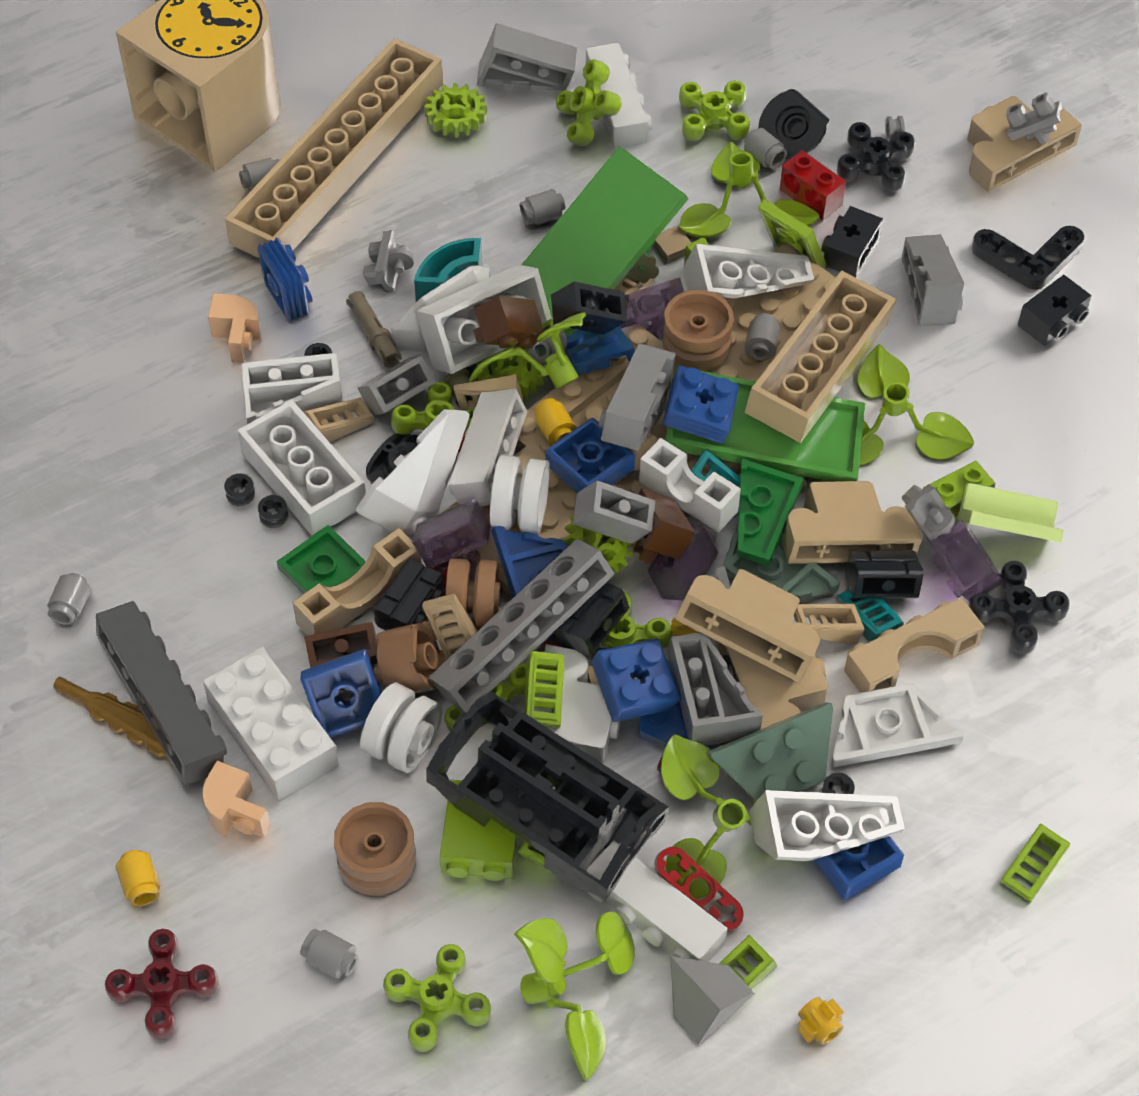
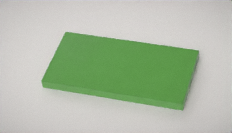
(606, 227)
(826, 453)

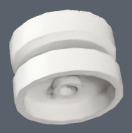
(519, 493)
(401, 727)

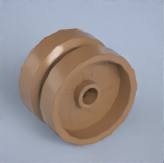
(698, 329)
(476, 595)
(375, 848)

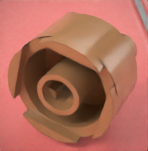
(408, 657)

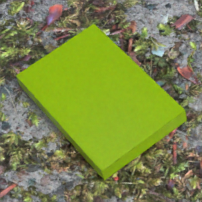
(789, 230)

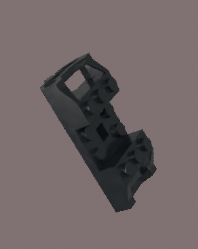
(515, 790)

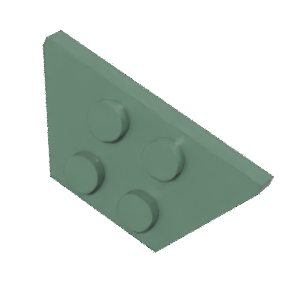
(802, 580)
(780, 756)

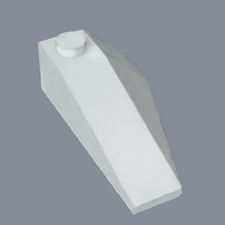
(744, 271)
(419, 480)
(821, 824)

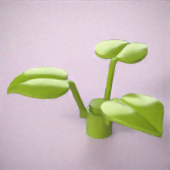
(736, 169)
(558, 365)
(886, 376)
(684, 773)
(546, 950)

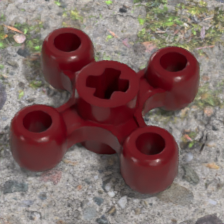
(161, 995)

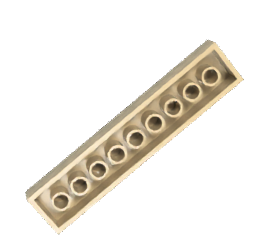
(336, 149)

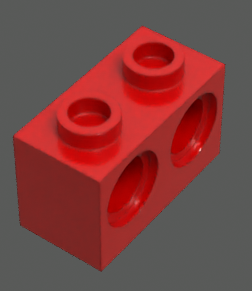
(812, 184)

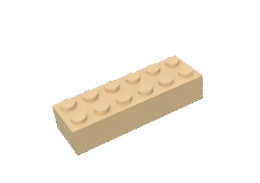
(820, 356)

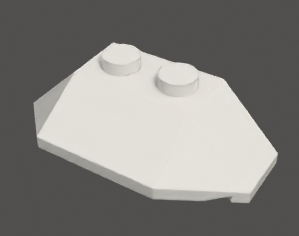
(407, 332)

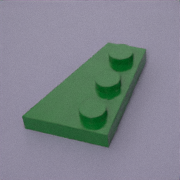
(764, 507)

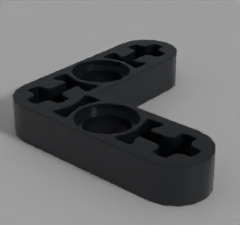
(988, 242)

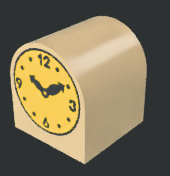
(202, 74)

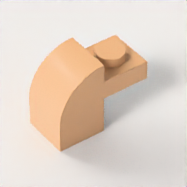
(234, 319)
(226, 803)

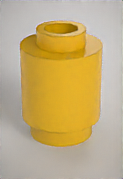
(553, 420)
(138, 878)

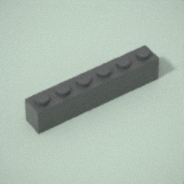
(160, 692)

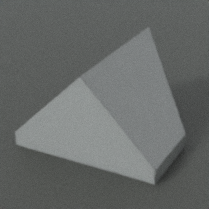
(705, 995)

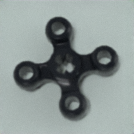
(876, 156)
(1020, 607)

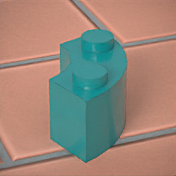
(446, 263)

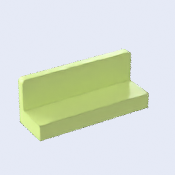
(1010, 512)

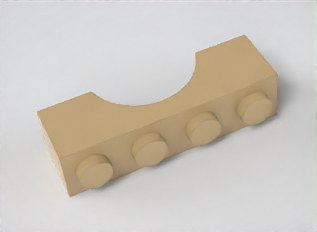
(336, 606)
(947, 629)

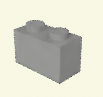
(396, 385)
(614, 512)

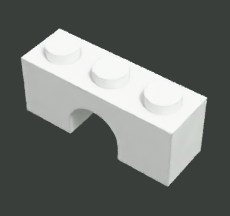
(667, 473)

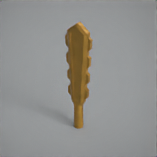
(119, 715)

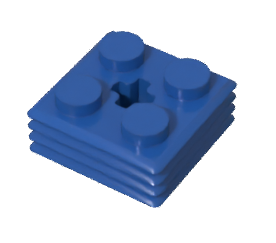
(285, 279)
(701, 404)
(584, 458)
(323, 684)
(625, 695)
(854, 872)

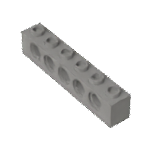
(522, 625)

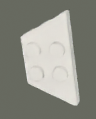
(889, 725)

